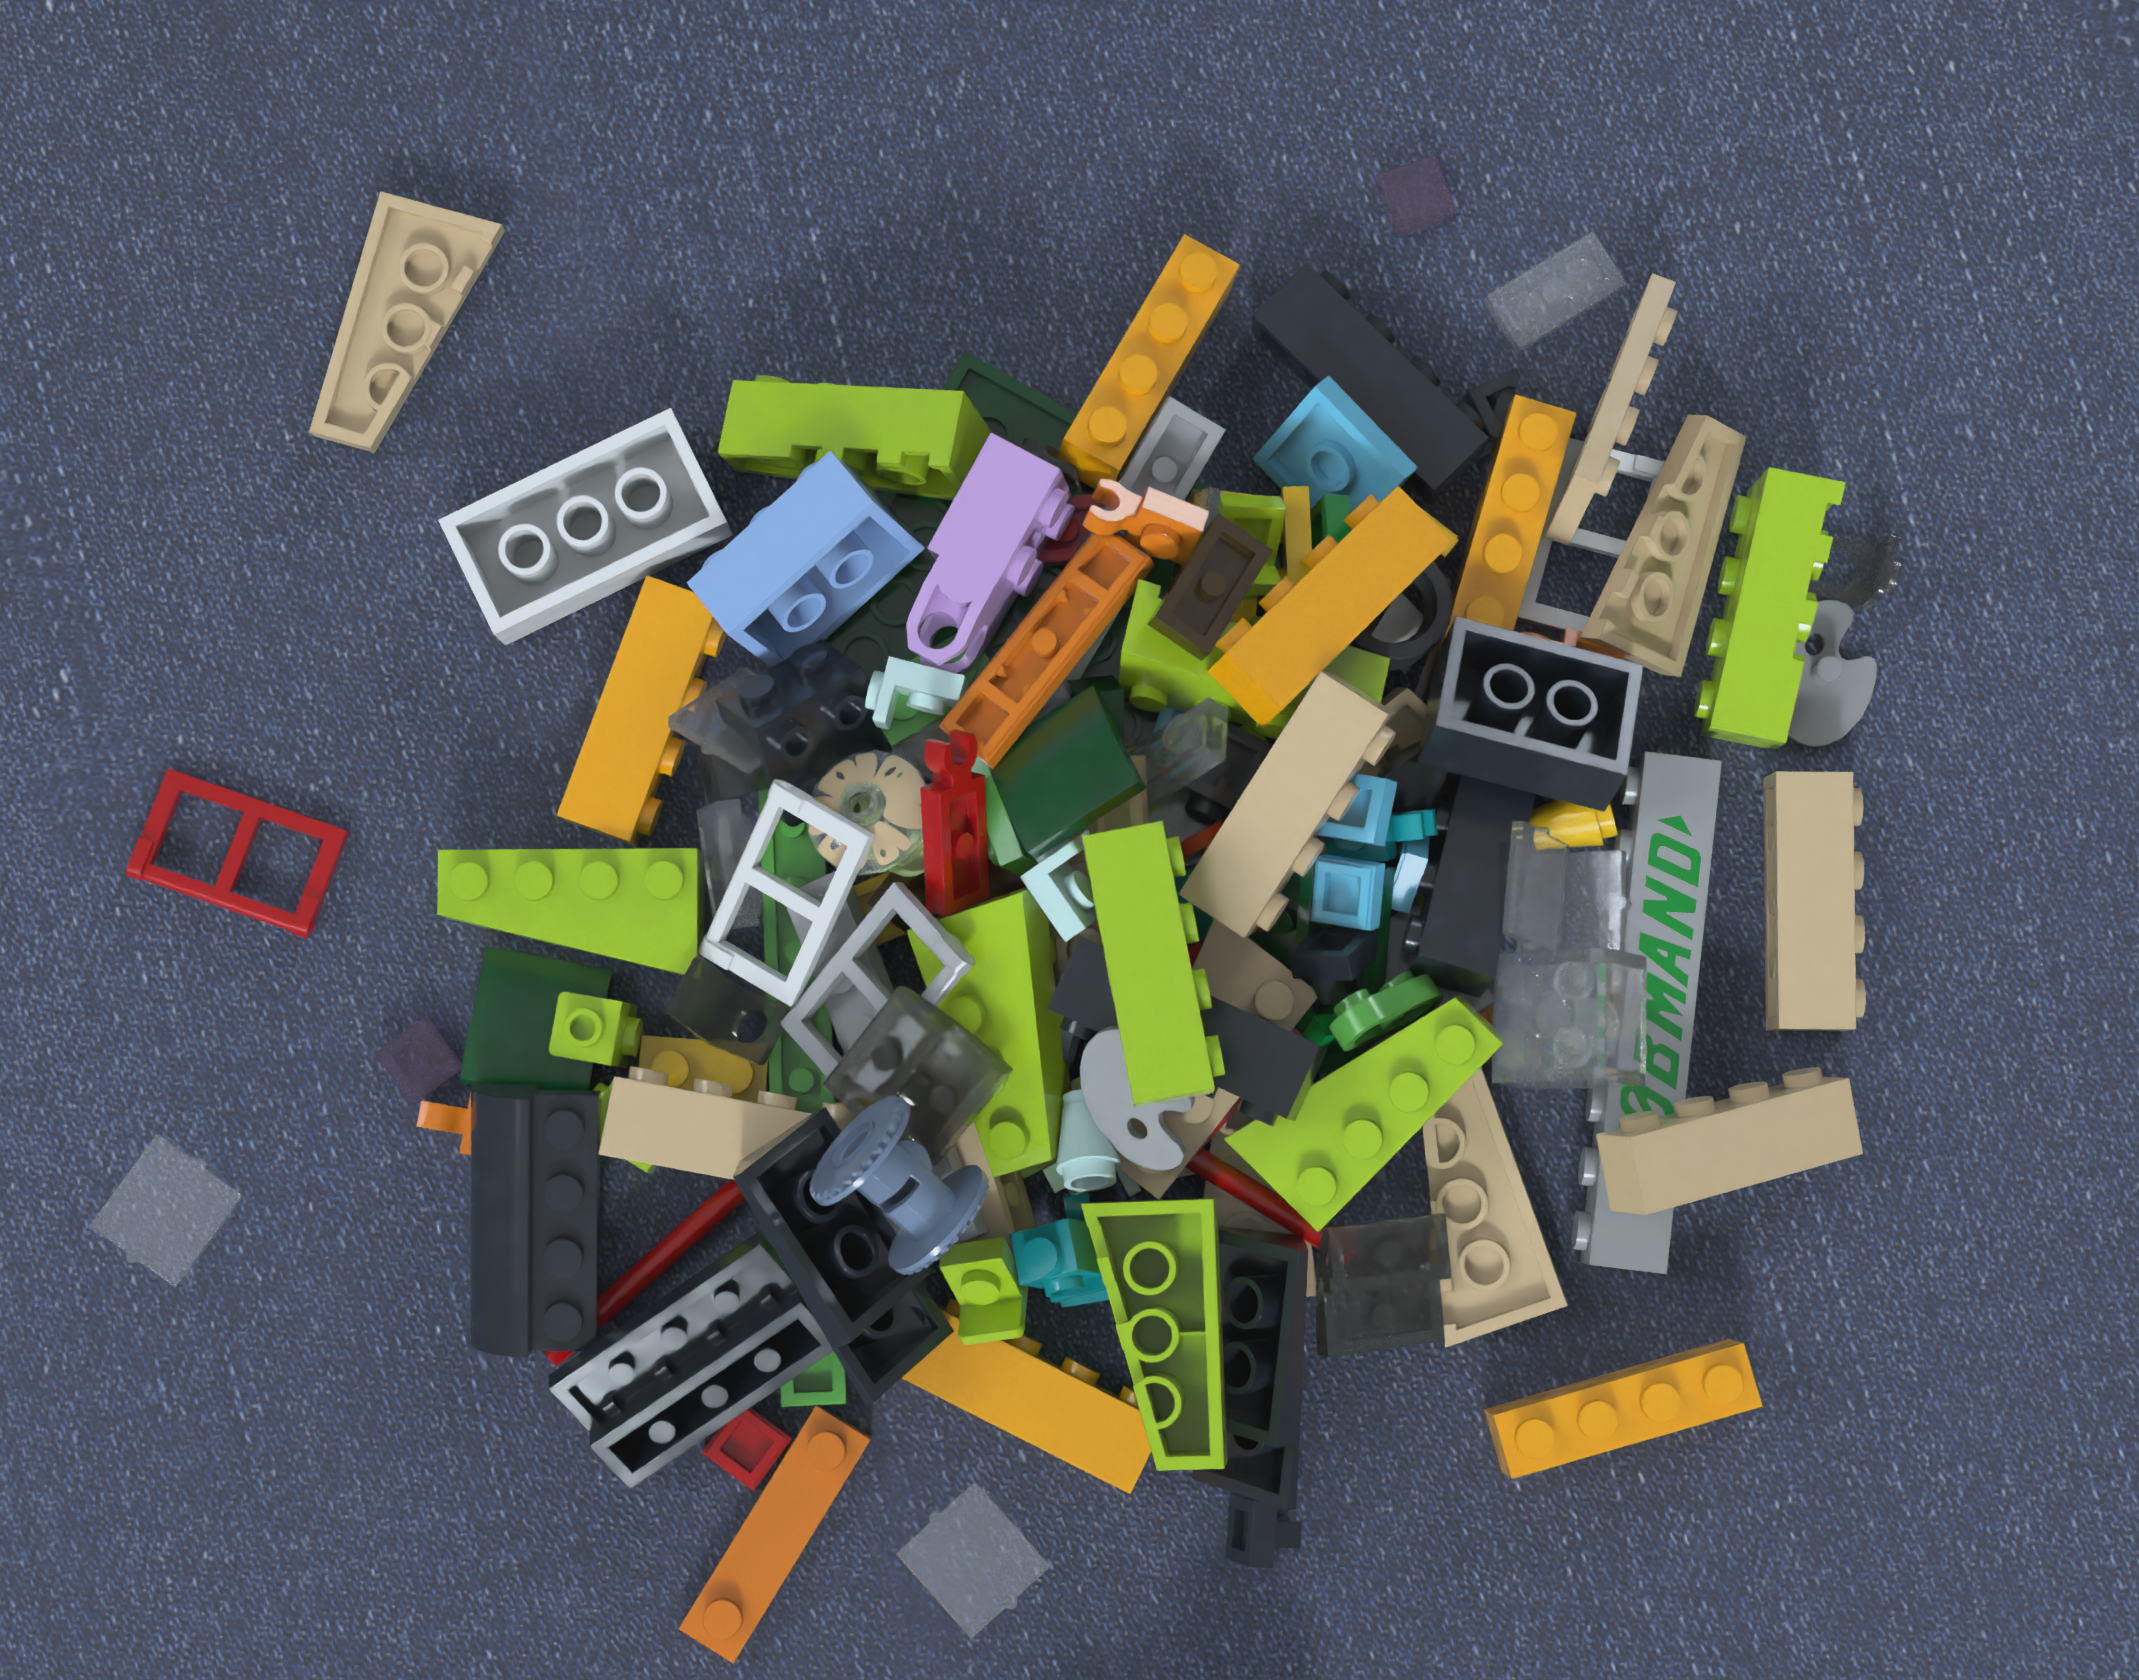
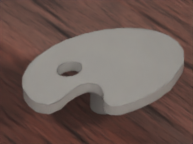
(1831, 689)
(1111, 1106)

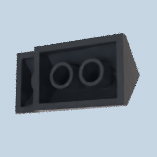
(840, 1262)
(1263, 1363)

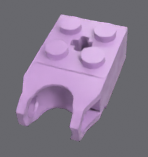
(987, 551)

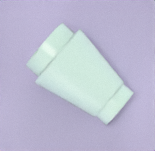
(1084, 1152)

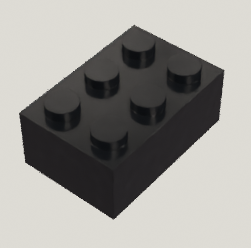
(1531, 714)

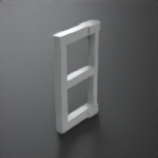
(848, 963)

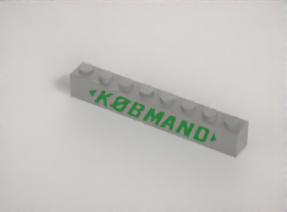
(1667, 882)

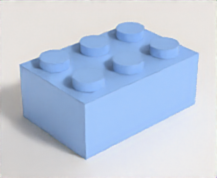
(805, 562)

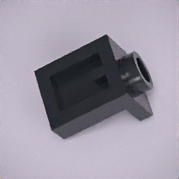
(1219, 789)

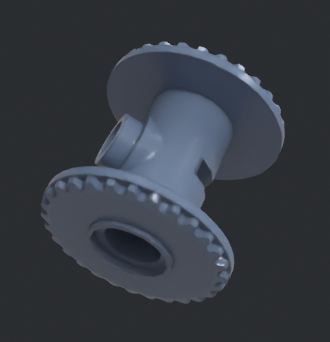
(901, 1183)

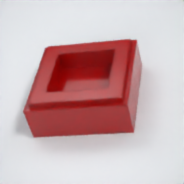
(748, 1446)

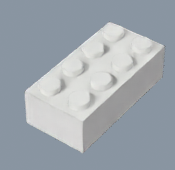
(585, 527)

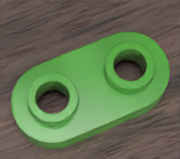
(1395, 1006)

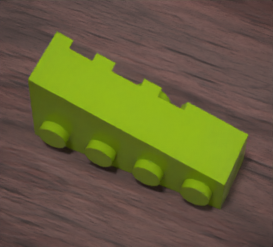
(887, 435)
(1766, 608)
(1165, 675)
(595, 901)
(1150, 964)
(1006, 1008)
(1367, 1111)
(1168, 1315)

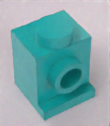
(1058, 1259)

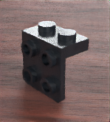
(804, 716)

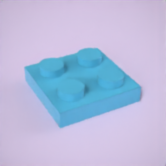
(1334, 450)

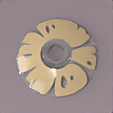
(892, 812)

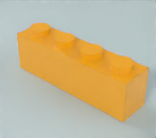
(1148, 361)
(1511, 513)
(1329, 606)
(630, 733)
(1039, 1401)
(1622, 1408)

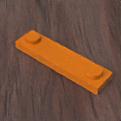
(1048, 644)
(775, 1533)

